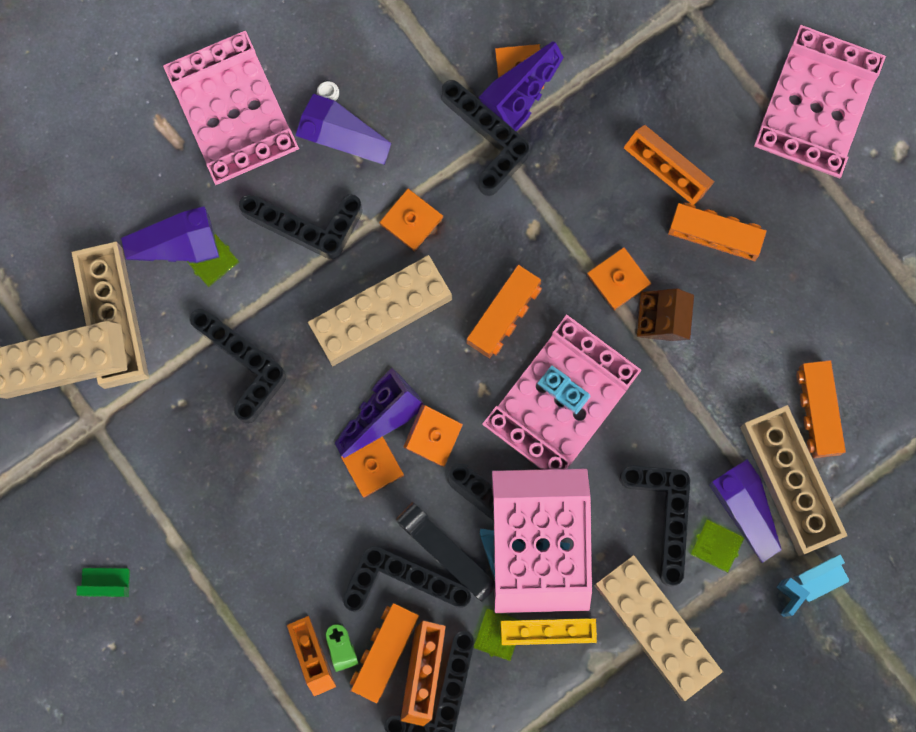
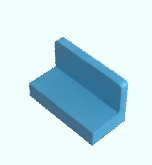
(795, 593)

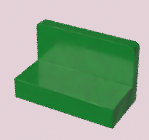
(104, 582)

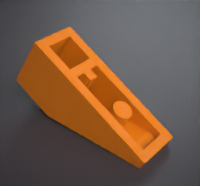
(311, 656)

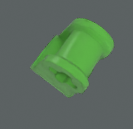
(341, 652)

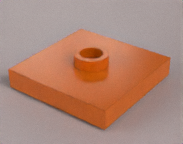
(510, 57)
(411, 220)
(618, 279)
(432, 435)
(373, 467)

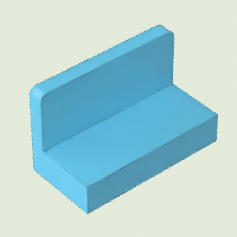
(823, 577)

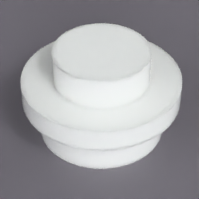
(328, 90)

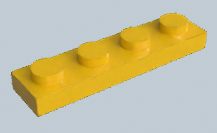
(548, 631)

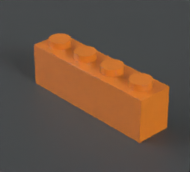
(668, 164)
(717, 231)
(504, 311)
(821, 409)
(385, 652)
(423, 673)

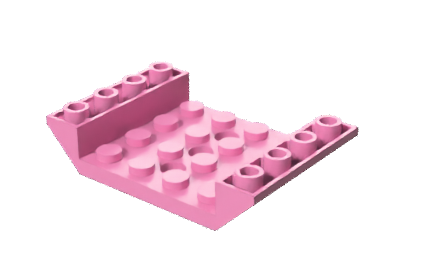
(823, 73)
(227, 79)
(534, 422)
(534, 507)

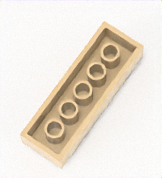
(108, 297)
(380, 310)
(61, 359)
(793, 480)
(658, 628)

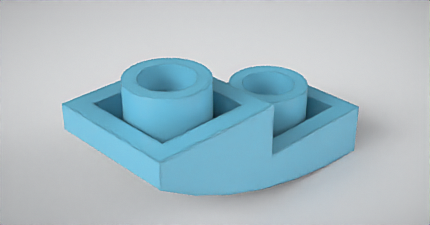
(563, 389)

